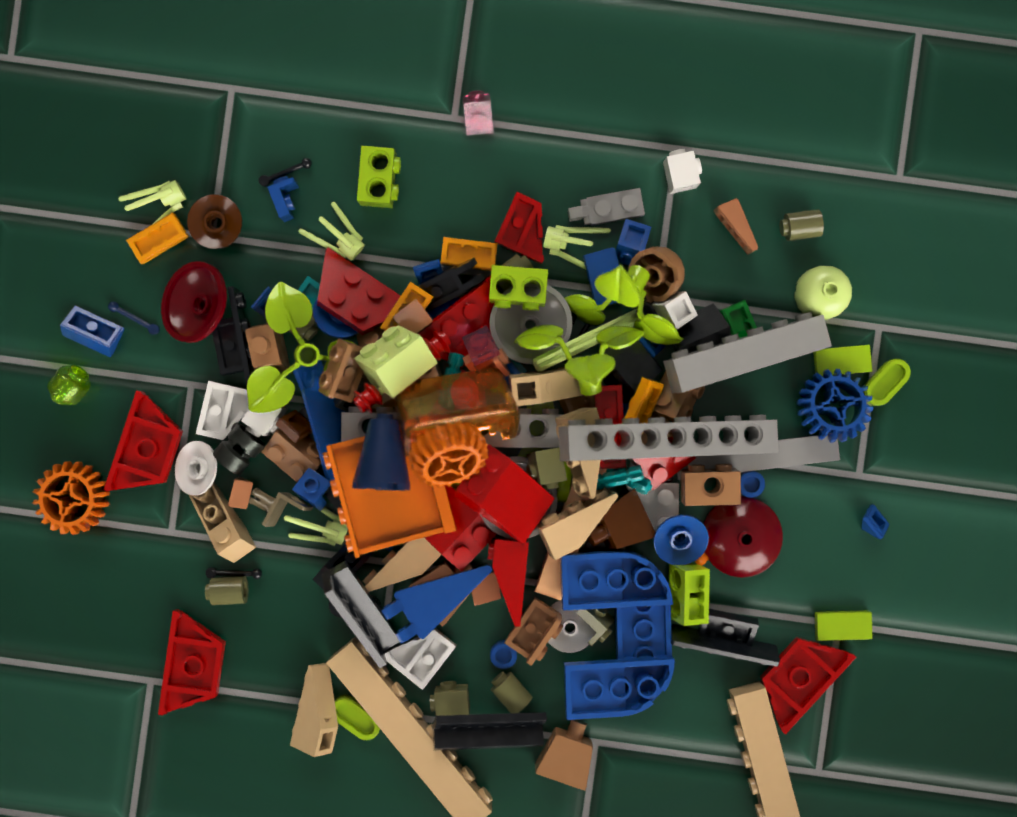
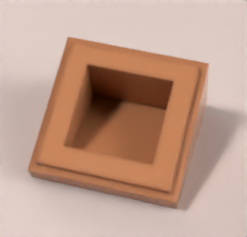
(413, 317)
(240, 493)
(487, 590)

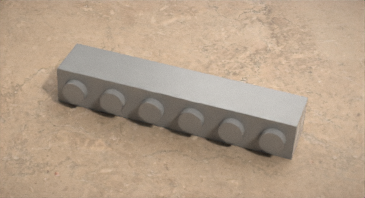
(747, 353)

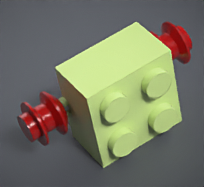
(396, 363)

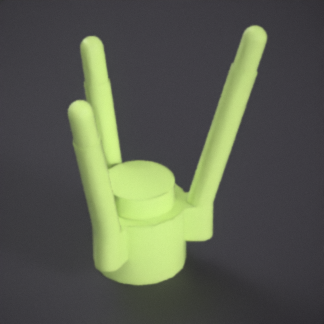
(169, 193)
(558, 237)
(348, 244)
(333, 531)

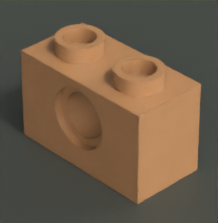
(725, 492)

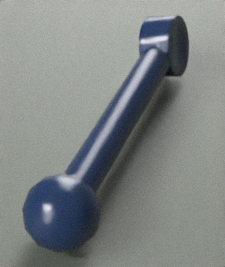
(153, 329)

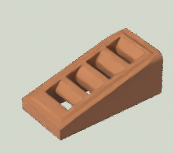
(735, 221)

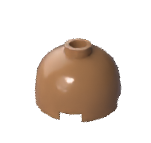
(665, 272)

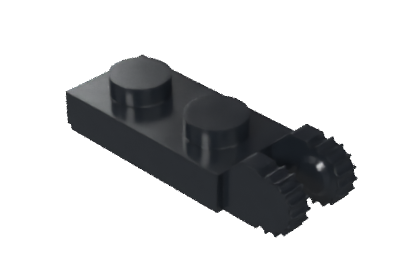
(449, 284)

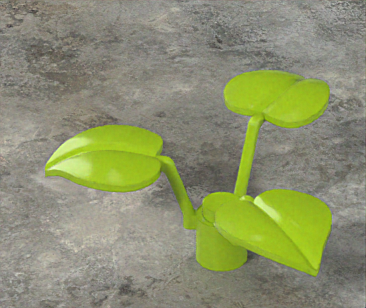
(628, 290)
(284, 311)
(587, 369)

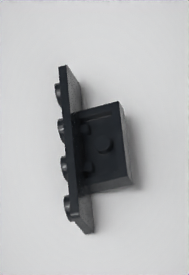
(231, 338)
(727, 636)

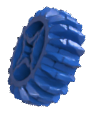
(832, 394)

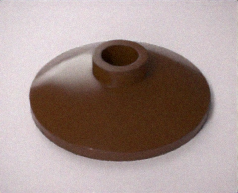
(202, 217)

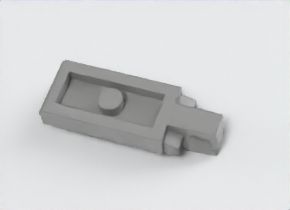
(609, 207)

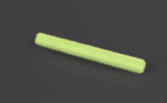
(581, 343)

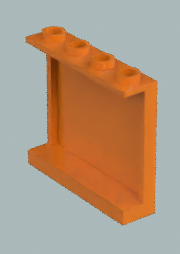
(384, 516)

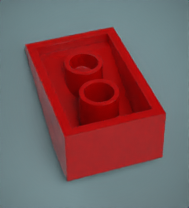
(505, 496)
(468, 539)
(510, 570)

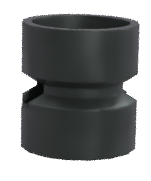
(232, 456)

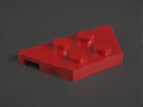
(353, 294)
(463, 318)
(144, 447)
(191, 664)
(802, 678)

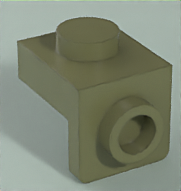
(599, 621)

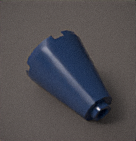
(382, 457)

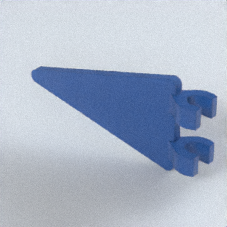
(322, 415)
(433, 601)

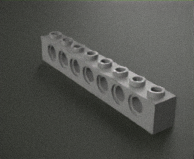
(353, 422)
(761, 438)

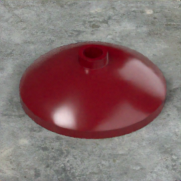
(193, 302)
(725, 529)

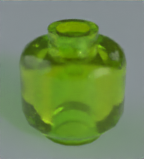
(69, 385)

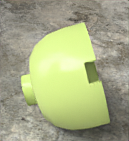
(823, 291)

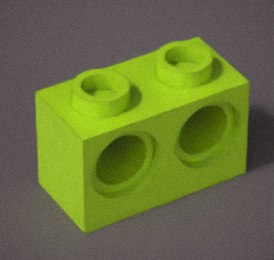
(371, 177)
(518, 278)
(690, 593)

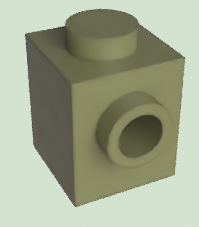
(546, 468)
(450, 699)

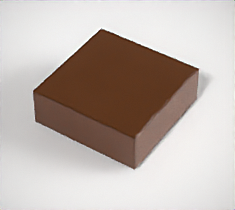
(294, 426)

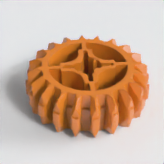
(448, 454)
(64, 517)

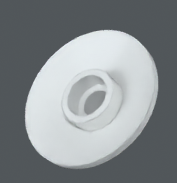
(195, 468)
(575, 640)

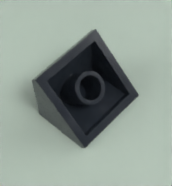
(703, 328)
(630, 367)

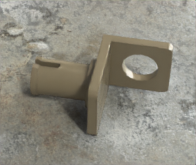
(275, 506)

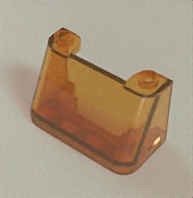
(468, 396)

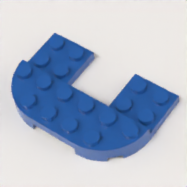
(642, 633)

